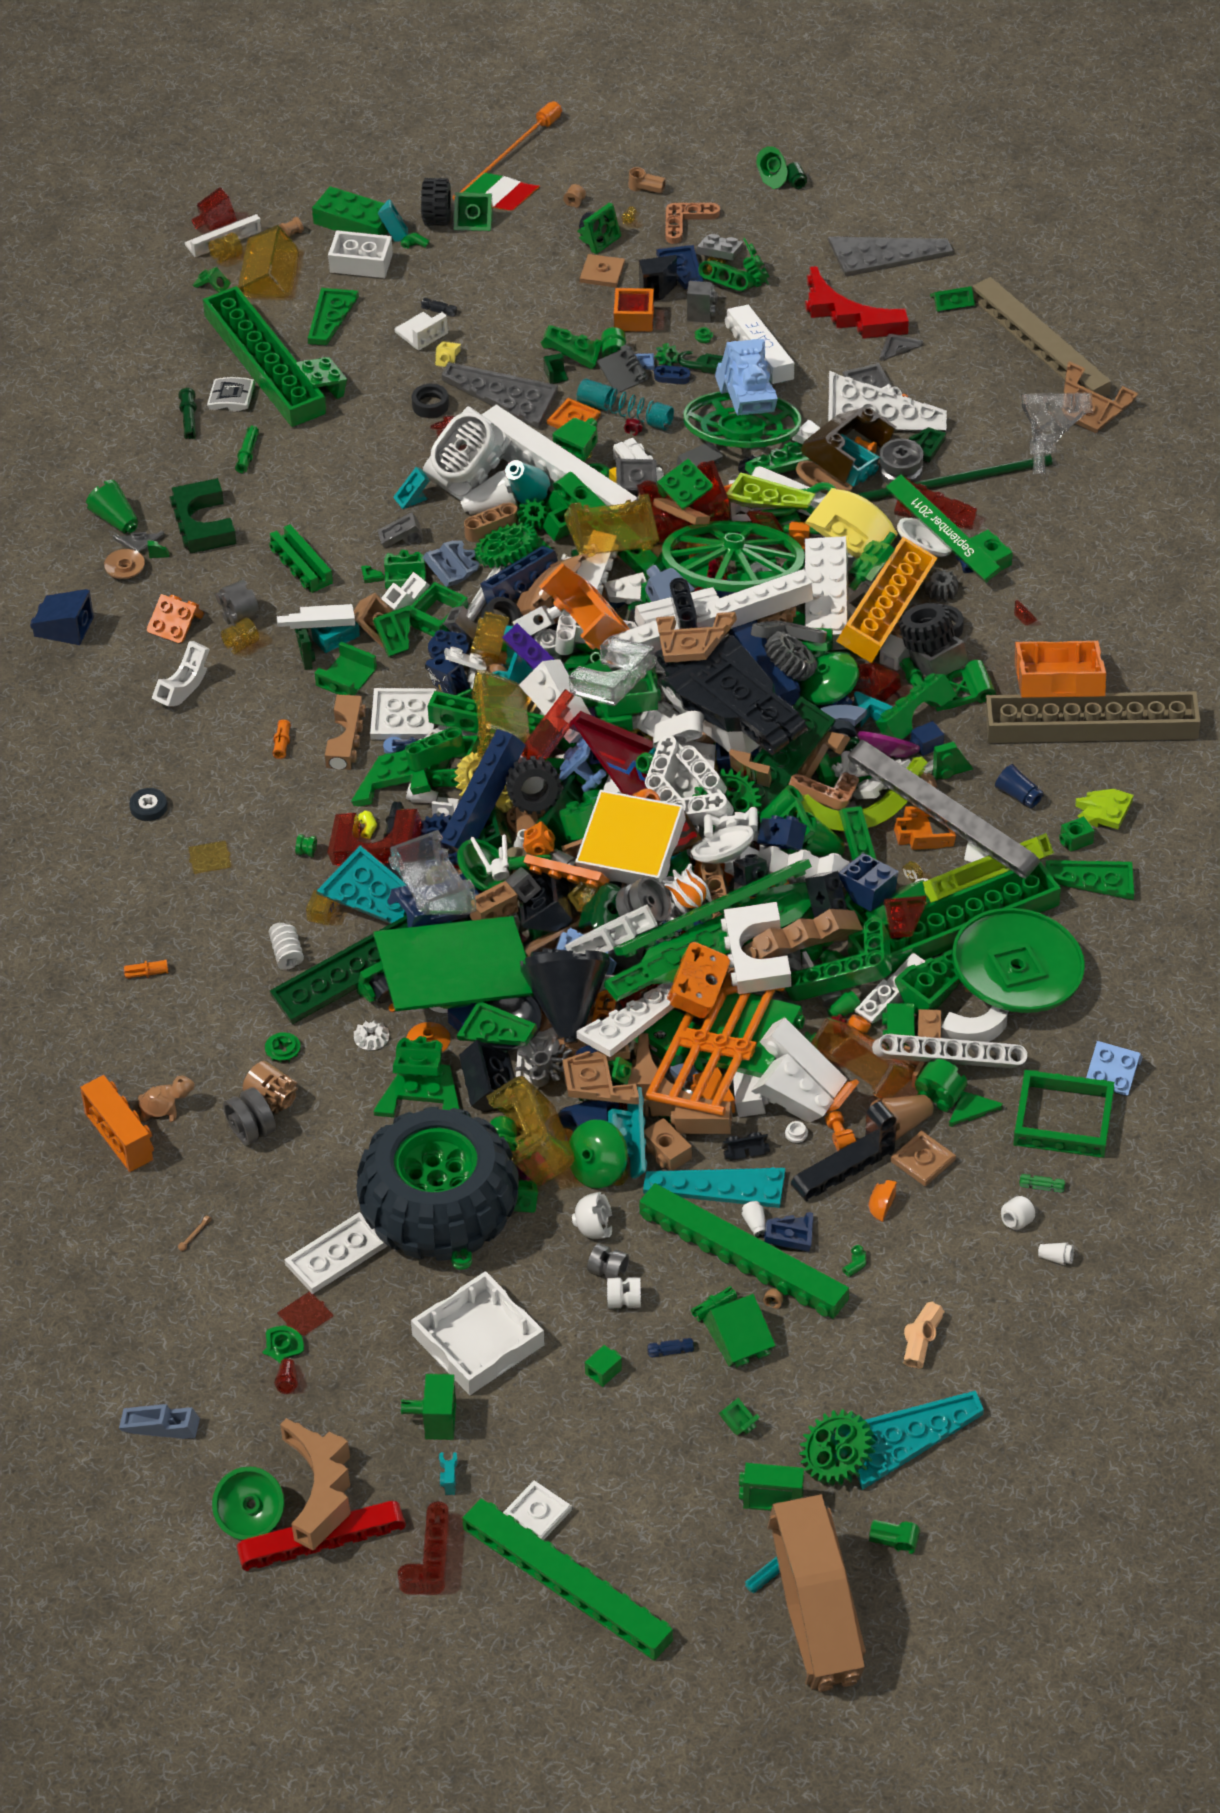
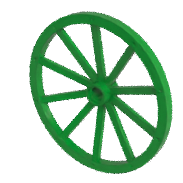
(732, 548)

